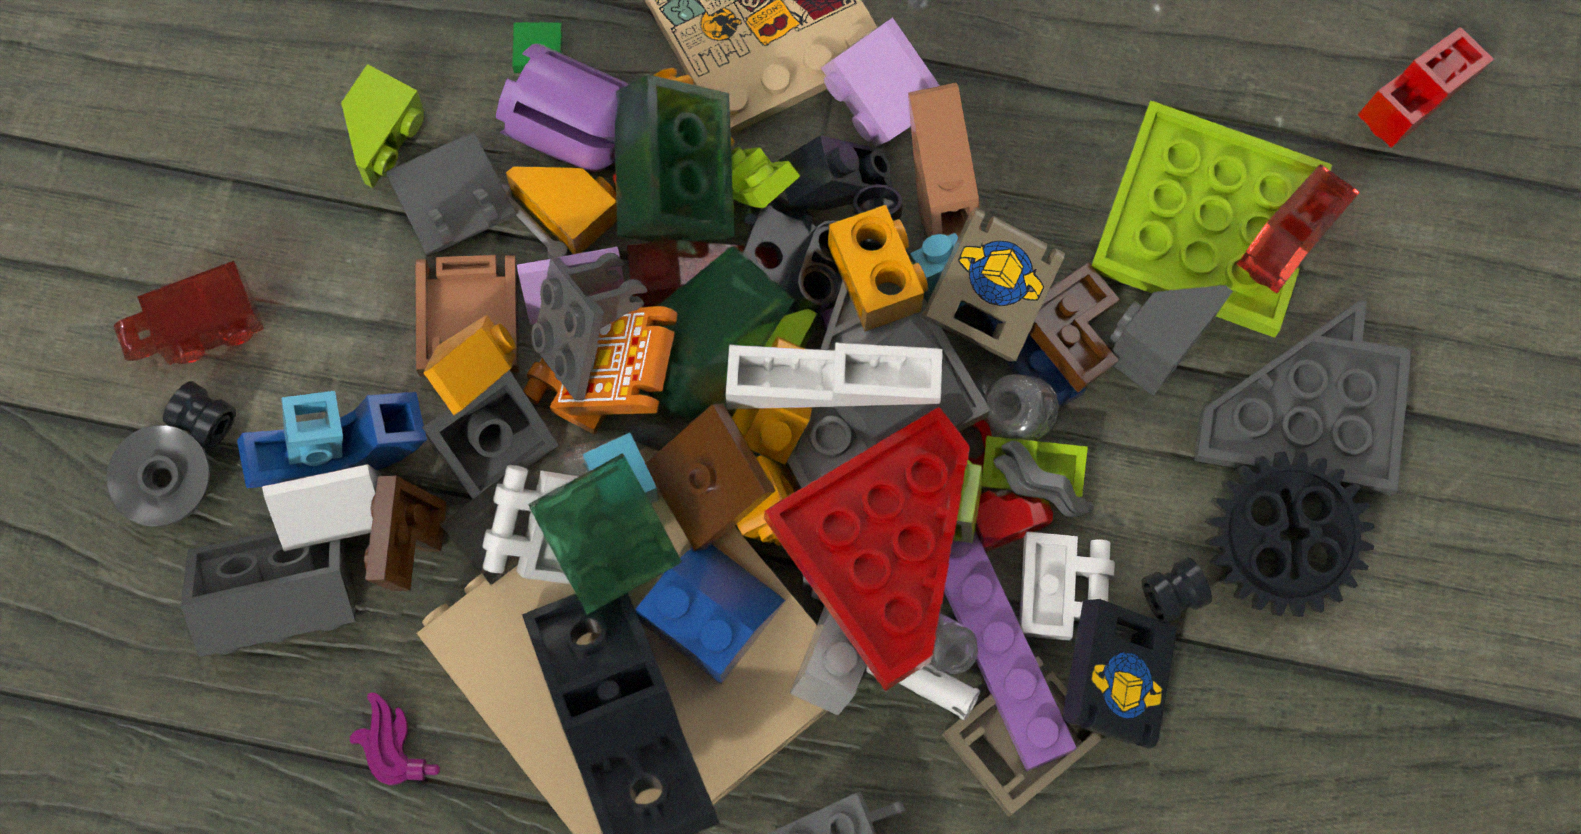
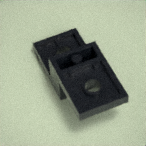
(619, 718)

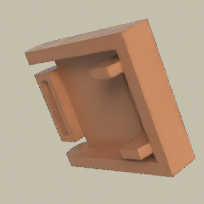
(460, 296)

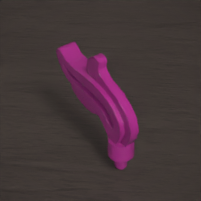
(385, 745)

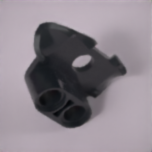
(800, 258)

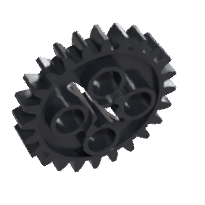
(1335, 529)

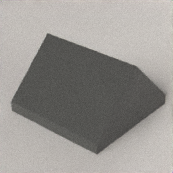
(489, 435)

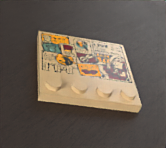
(760, 49)

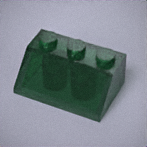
(673, 162)

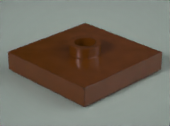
(709, 477)

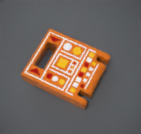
(627, 358)

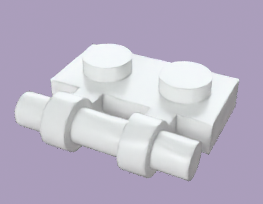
(535, 554)
(1050, 579)

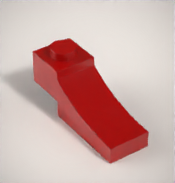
(1424, 87)

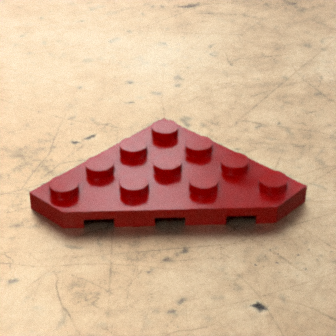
(881, 541)

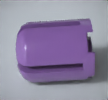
(562, 109)

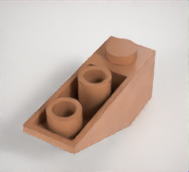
(942, 160)

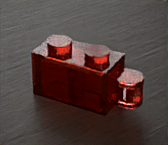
(191, 317)

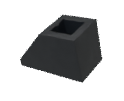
(834, 172)

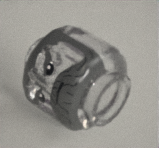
(1022, 407)

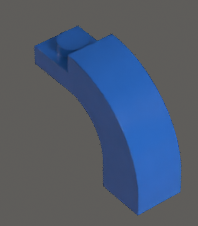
(375, 434)

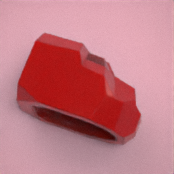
(1008, 516)

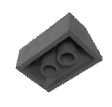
(259, 593)

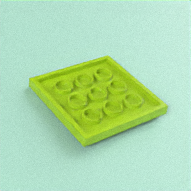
(1195, 207)

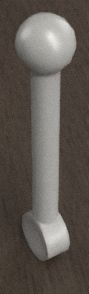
(555, 248)

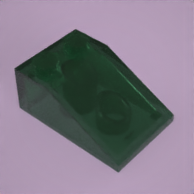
(717, 308)

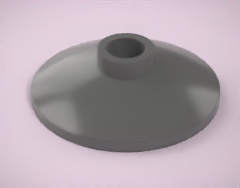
(138, 463)

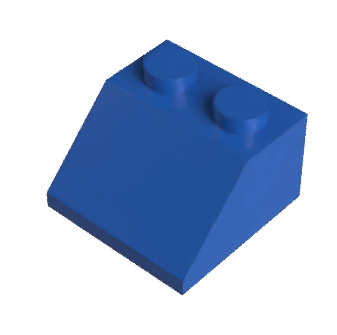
(709, 610)

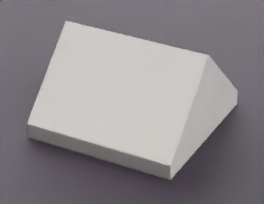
(322, 506)

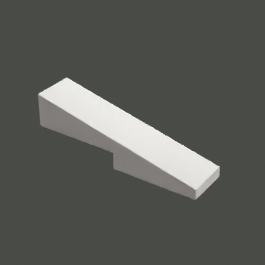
(832, 378)

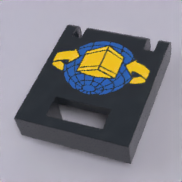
(1117, 683)

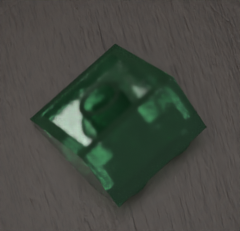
(605, 533)

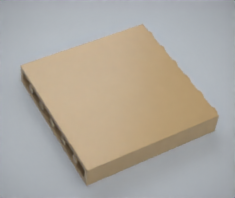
(726, 725)

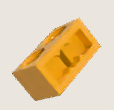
(867, 269)

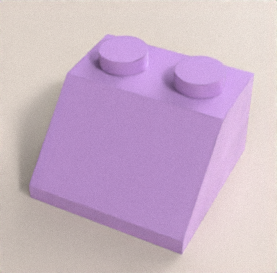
(876, 80)

